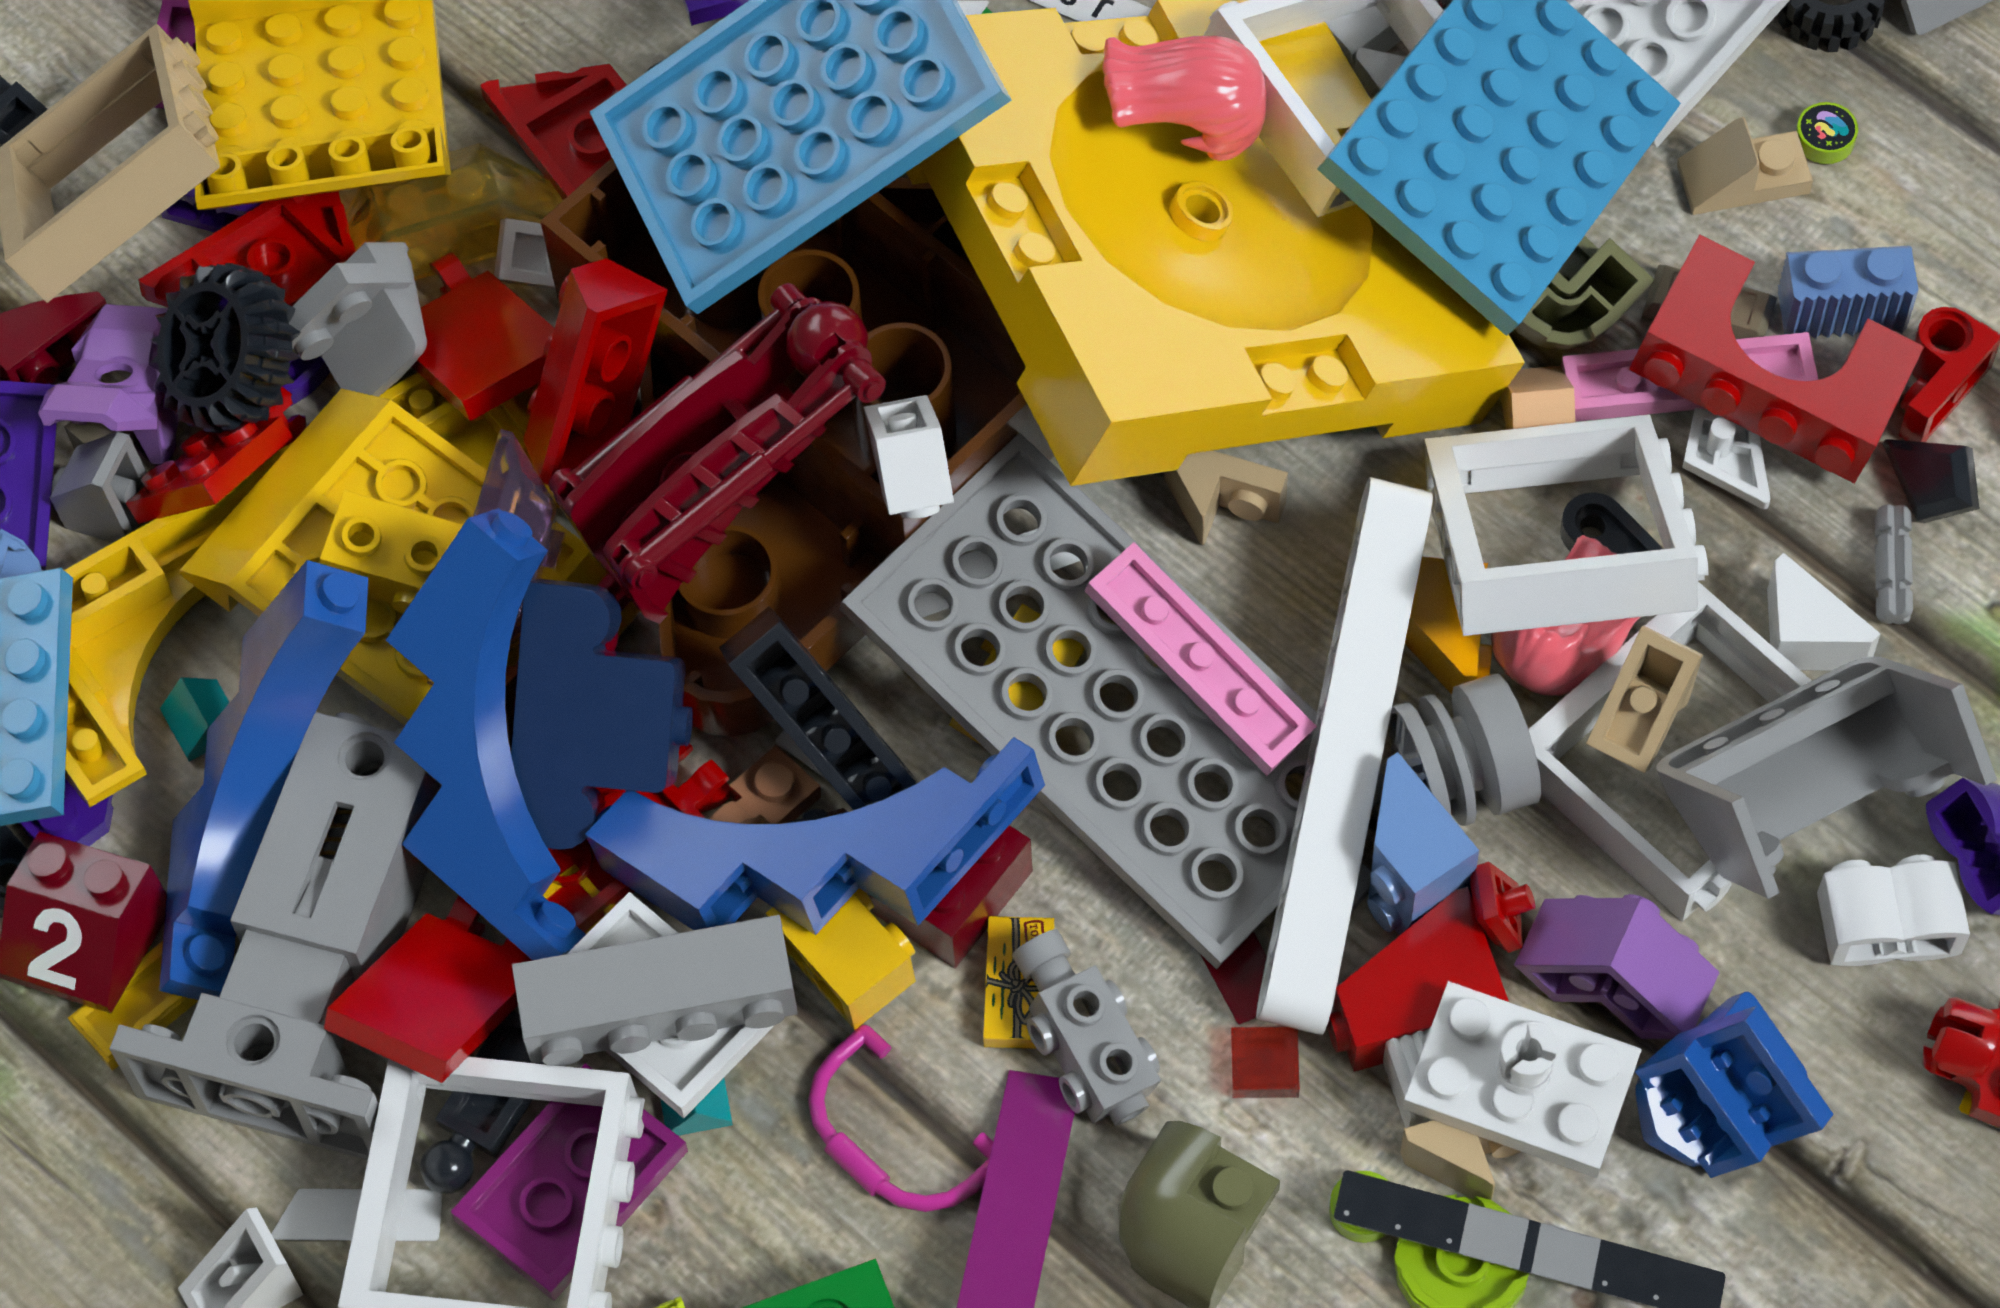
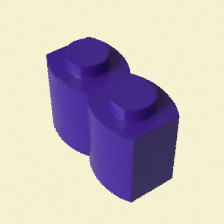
(1968, 827)

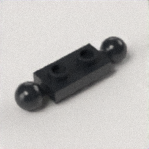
(476, 1118)

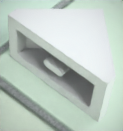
(1812, 623)
(242, 1270)

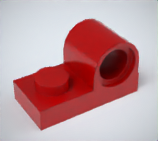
(1945, 376)

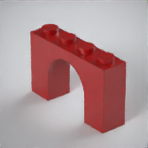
(1821, 420)

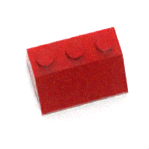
(591, 364)

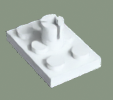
(671, 1067)
(1522, 1079)

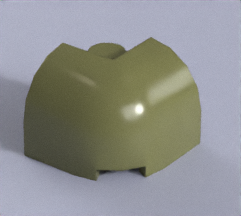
(1585, 297)
(1191, 1214)

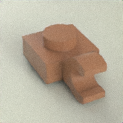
(770, 792)

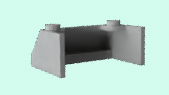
(1816, 754)

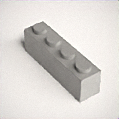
(654, 991)

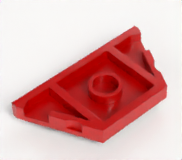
(555, 121)
(282, 238)

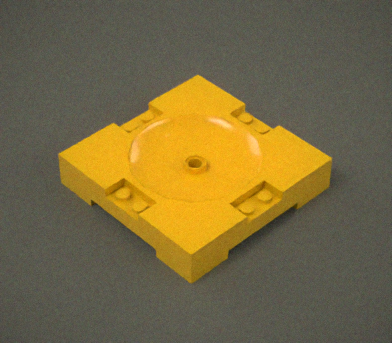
(1189, 293)

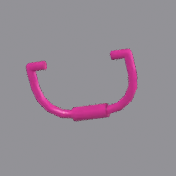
(856, 1161)

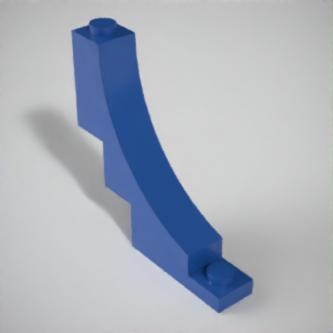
(249, 752)
(478, 822)
(896, 849)

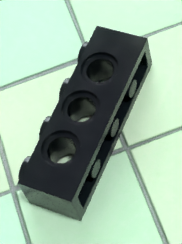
(815, 712)

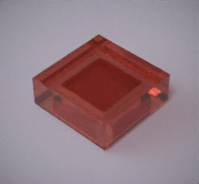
(1265, 1062)

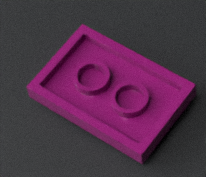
(537, 1190)

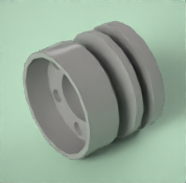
(1476, 750)

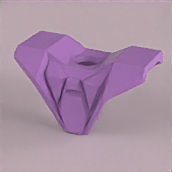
(115, 342)

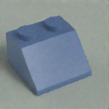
(1416, 852)

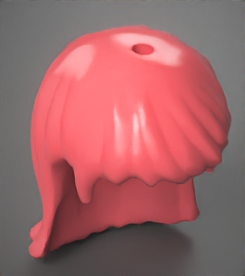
(1192, 83)
(1562, 656)

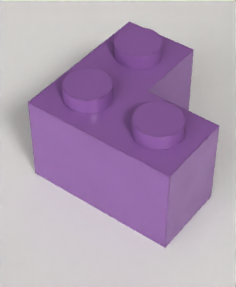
(1620, 957)

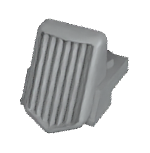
(363, 319)

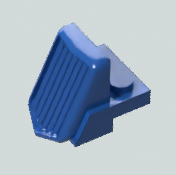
(1727, 1091)

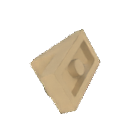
(1743, 171)
(1226, 481)
(1645, 699)
(1452, 1157)

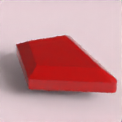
(1499, 905)

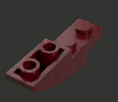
(40, 336)

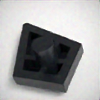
(1935, 477)

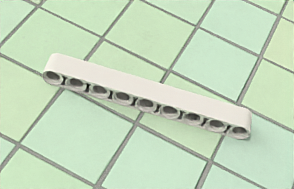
(1344, 758)

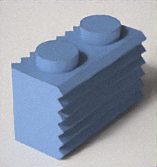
(1845, 287)

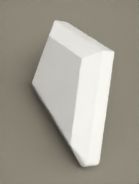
(1727, 457)

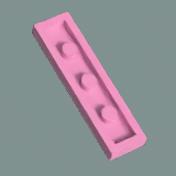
(1609, 390)
(1200, 658)

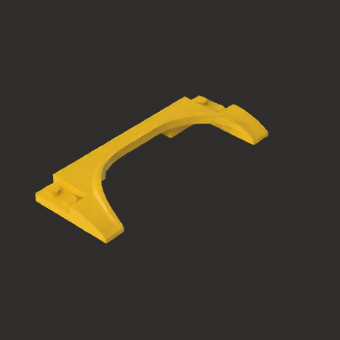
(134, 596)

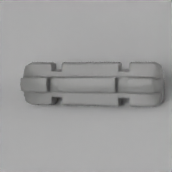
(1893, 564)

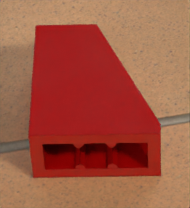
(1406, 981)

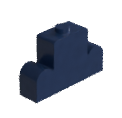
(589, 711)

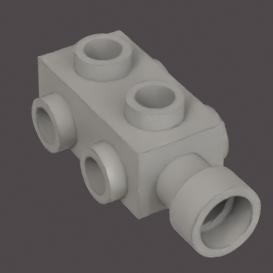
(1086, 1041)

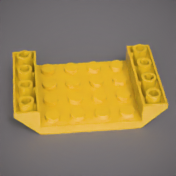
(319, 96)
(285, 519)

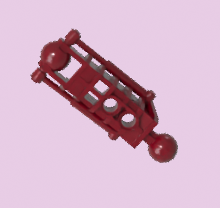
(710, 444)

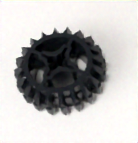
(224, 347)

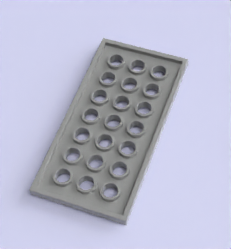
(1071, 696)

